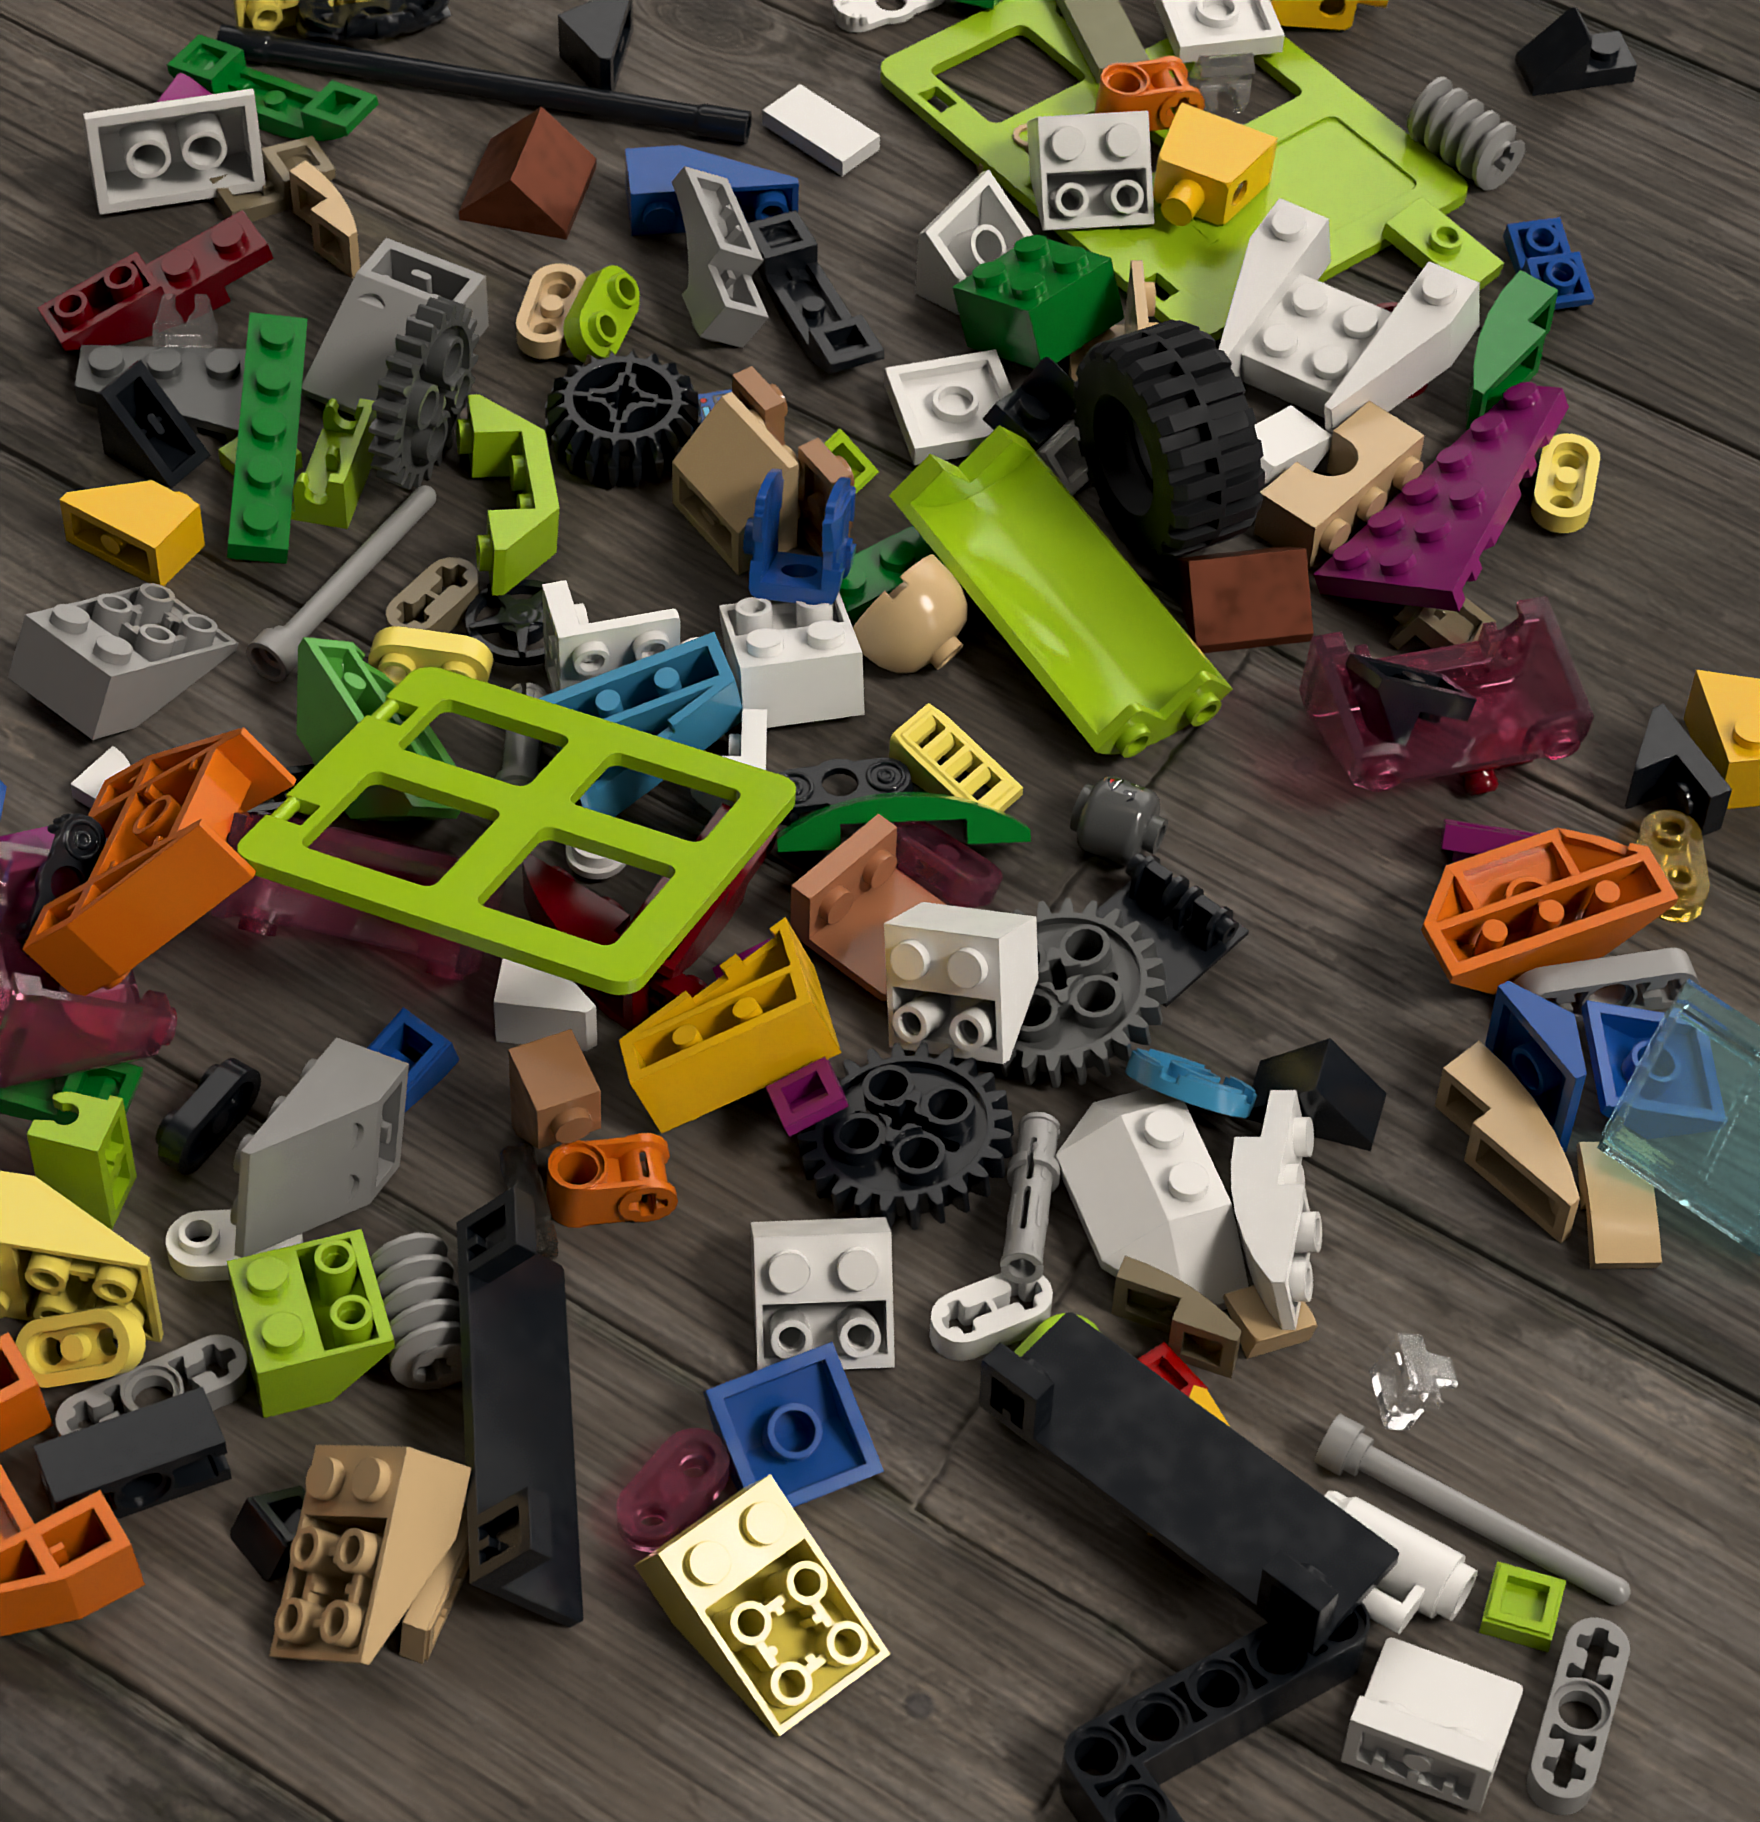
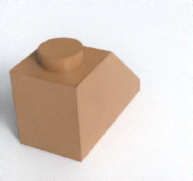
(552, 1091)

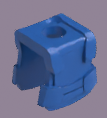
(776, 573)

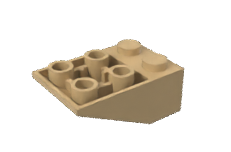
(364, 1548)

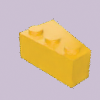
(1726, 727)
(733, 1035)

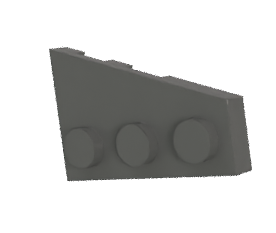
(198, 381)

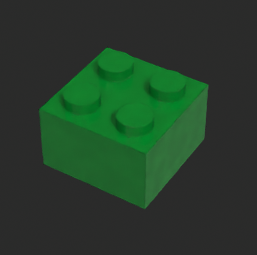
(1038, 301)

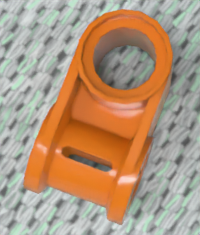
(1147, 88)
(610, 1181)

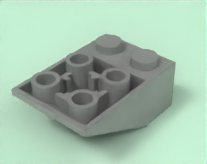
(376, 311)
(116, 657)
(321, 1147)

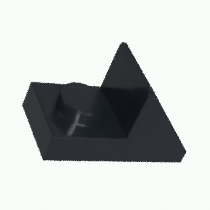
(1573, 59)
(1037, 406)
(1398, 695)
(1677, 767)

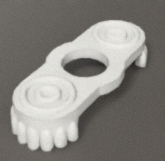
(865, 14)

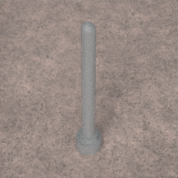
(276, 649)
(1352, 1451)

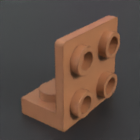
(848, 899)

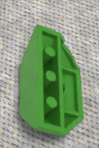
(332, 698)

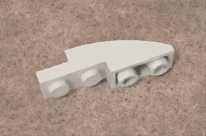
(1274, 1207)

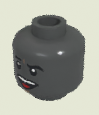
(1118, 820)

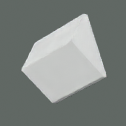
(964, 235)

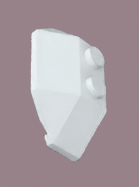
(1152, 1192)

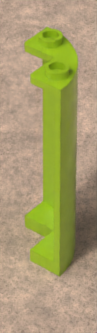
(1062, 595)

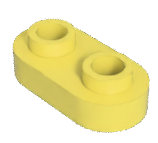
(1565, 483)
(404, 649)
(85, 1345)

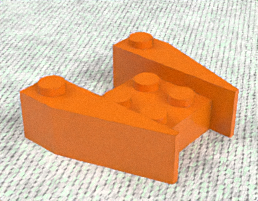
(160, 860)
(67, 1560)

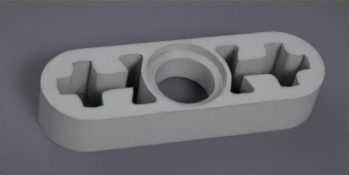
(1636, 979)
(165, 1371)
(1586, 1743)

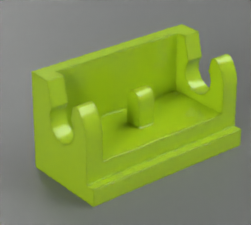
(336, 469)
(86, 1159)

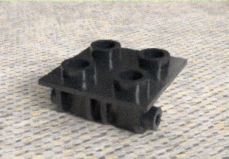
(1185, 924)

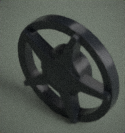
(517, 623)

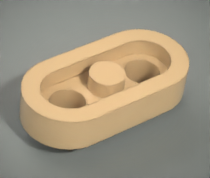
(545, 309)

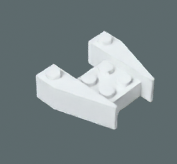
(1329, 346)

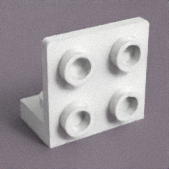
(584, 649)
(1432, 1724)

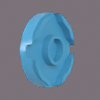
(1190, 1082)

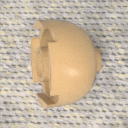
(915, 621)

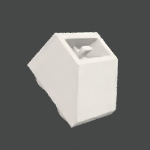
(1091, 170)
(794, 659)
(959, 979)
(823, 1286)

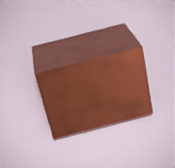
(530, 179)
(1245, 598)

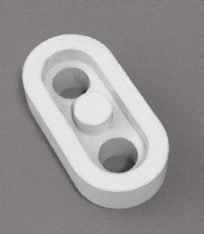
(207, 1258)

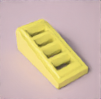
(934, 735)

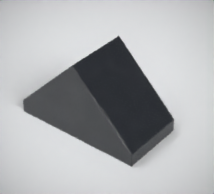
(596, 40)
(146, 429)
(1330, 1090)

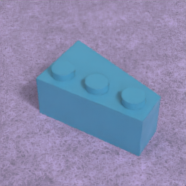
(674, 694)

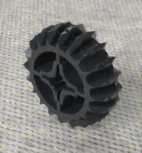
(621, 417)

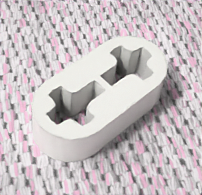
(993, 1317)

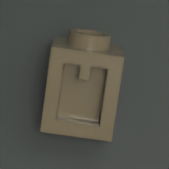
(1438, 626)

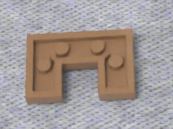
(817, 462)

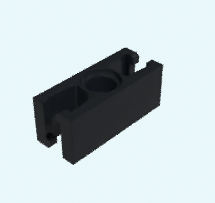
(137, 1456)

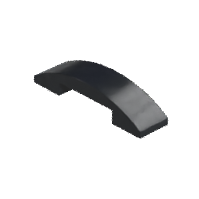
(807, 297)

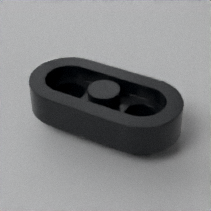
(209, 1116)

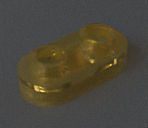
(1680, 852)

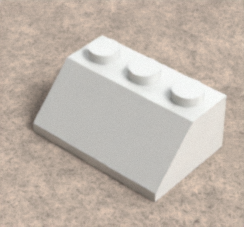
(173, 149)

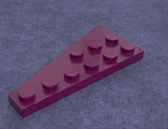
(1442, 521)

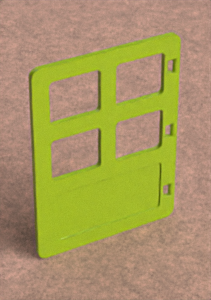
(1329, 158)

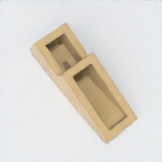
(1509, 1138)

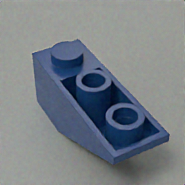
(654, 203)

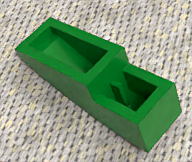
(1510, 342)

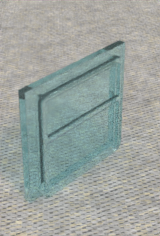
(1696, 1114)

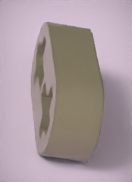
(425, 597)

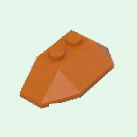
(1541, 905)

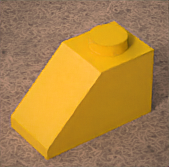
(135, 527)

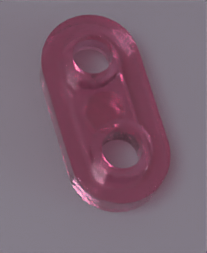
(947, 864)
(668, 1493)

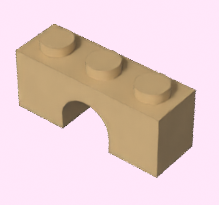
(1369, 464)

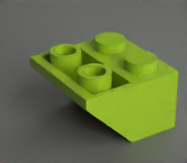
(309, 1320)

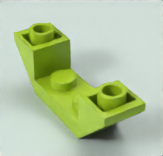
(514, 448)

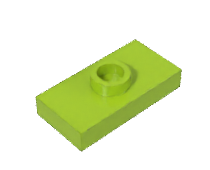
(1431, 236)

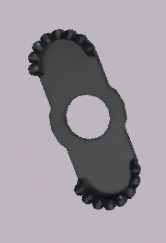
(871, 775)
(75, 846)

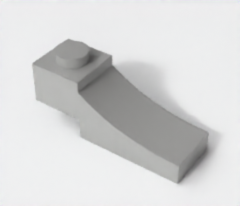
(720, 260)

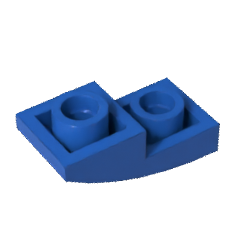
(1544, 253)

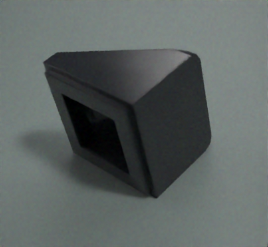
(267, 1530)

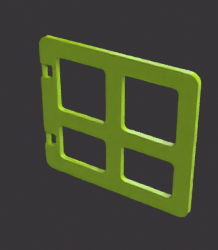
(522, 819)

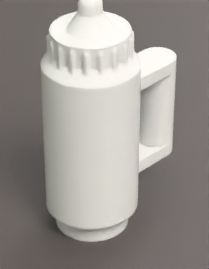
(1427, 1572)

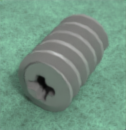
(1465, 134)
(421, 1310)

